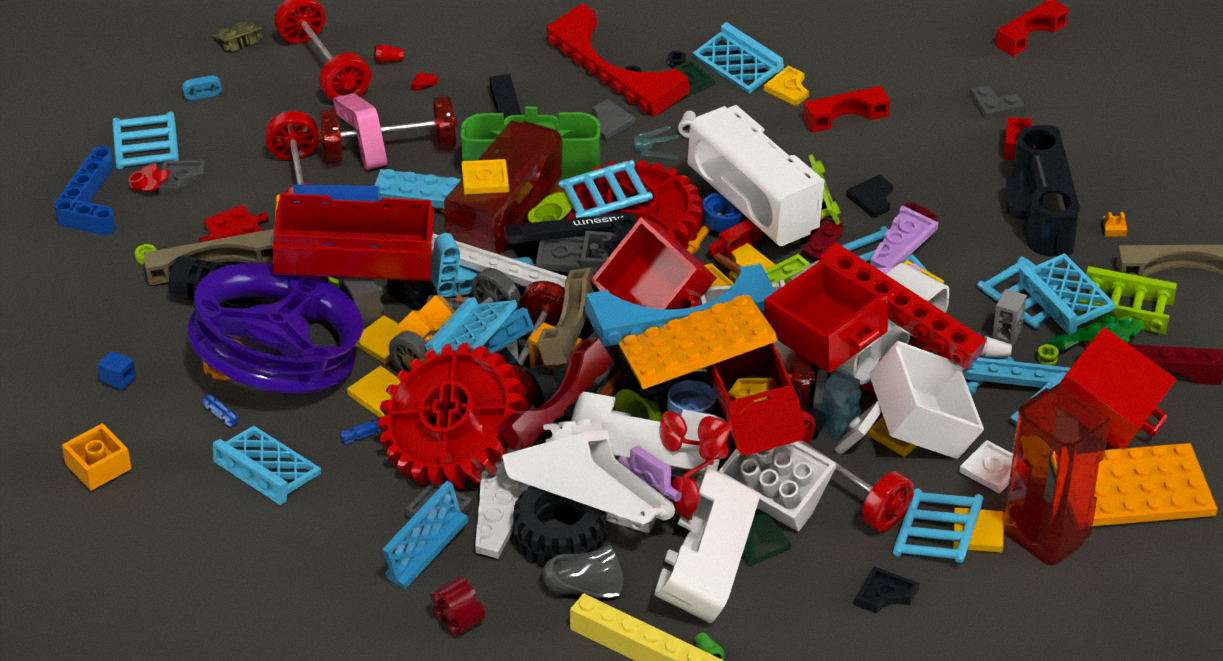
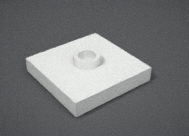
(858, 428)
(989, 466)

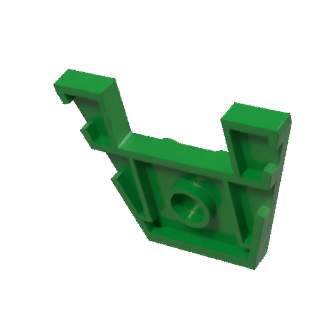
(1122, 327)

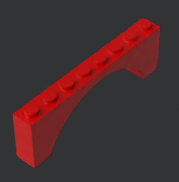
(647, 90)

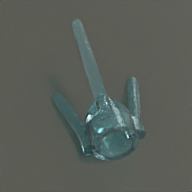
(643, 143)

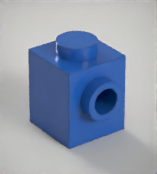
(116, 370)

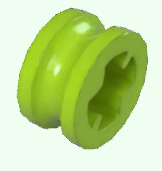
(1047, 355)

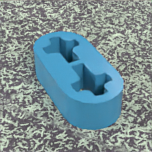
(202, 87)

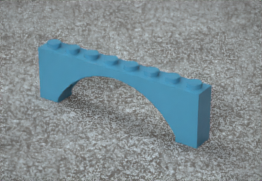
(617, 318)

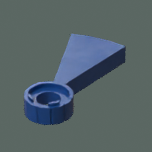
(715, 204)

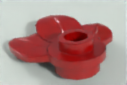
(148, 178)

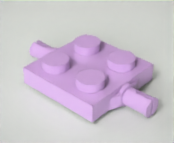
(652, 471)

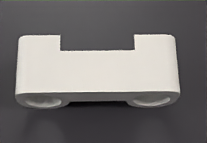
(926, 287)
(628, 432)
(712, 548)

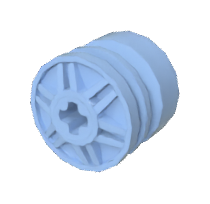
(691, 396)

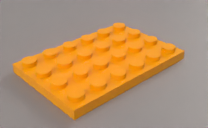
(696, 341)
(1150, 485)

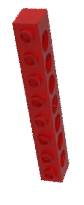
(912, 311)

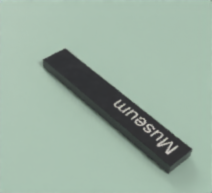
(560, 228)

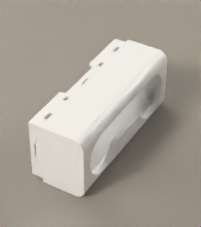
(756, 174)

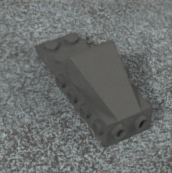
(574, 252)

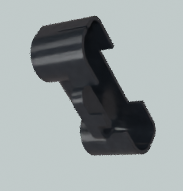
(1041, 173)

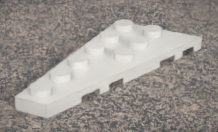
(496, 510)

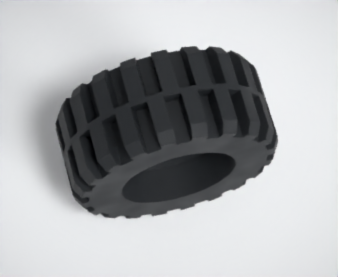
(544, 541)

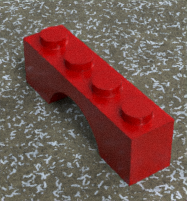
(1046, 17)
(868, 102)

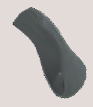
(587, 573)

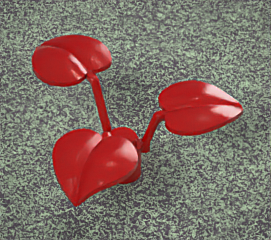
(713, 446)

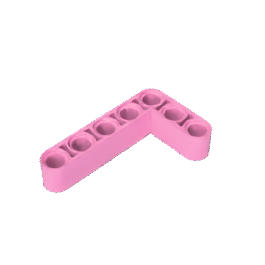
(366, 121)

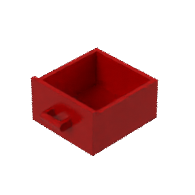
(654, 270)
(827, 315)
(1120, 386)

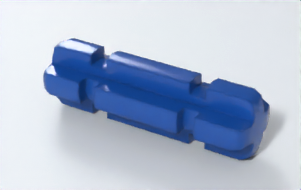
(220, 410)
(360, 431)

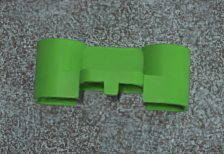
(578, 131)

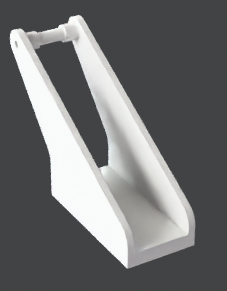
(587, 472)

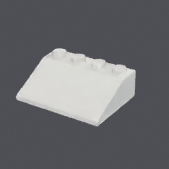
(786, 477)

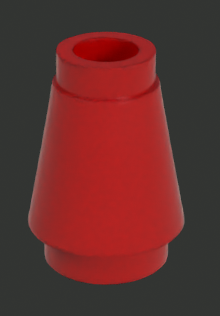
(386, 53)

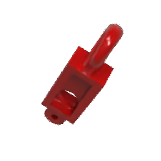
(735, 237)

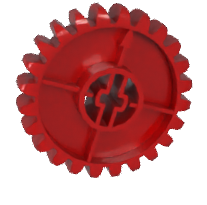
(674, 201)
(448, 415)

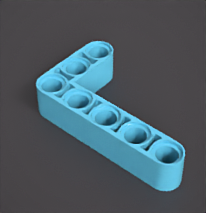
(447, 275)

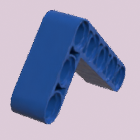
(74, 205)

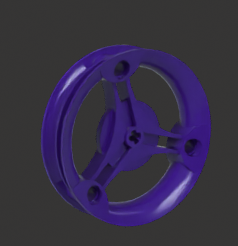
(273, 326)

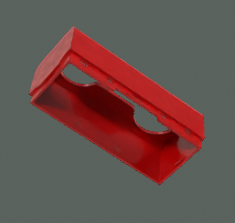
(352, 226)
(765, 422)

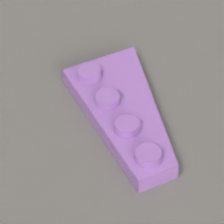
(903, 238)

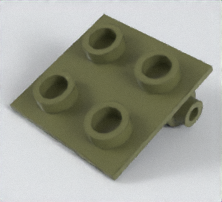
(242, 33)

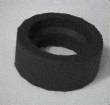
(545, 384)

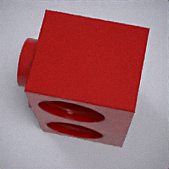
(1013, 127)

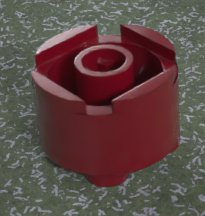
(457, 605)

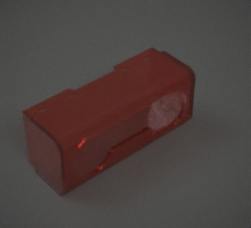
(533, 169)
(1078, 439)

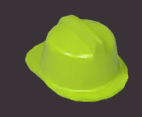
(551, 208)
(638, 406)

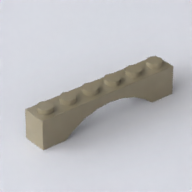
(247, 248)
(1148, 259)
(559, 342)

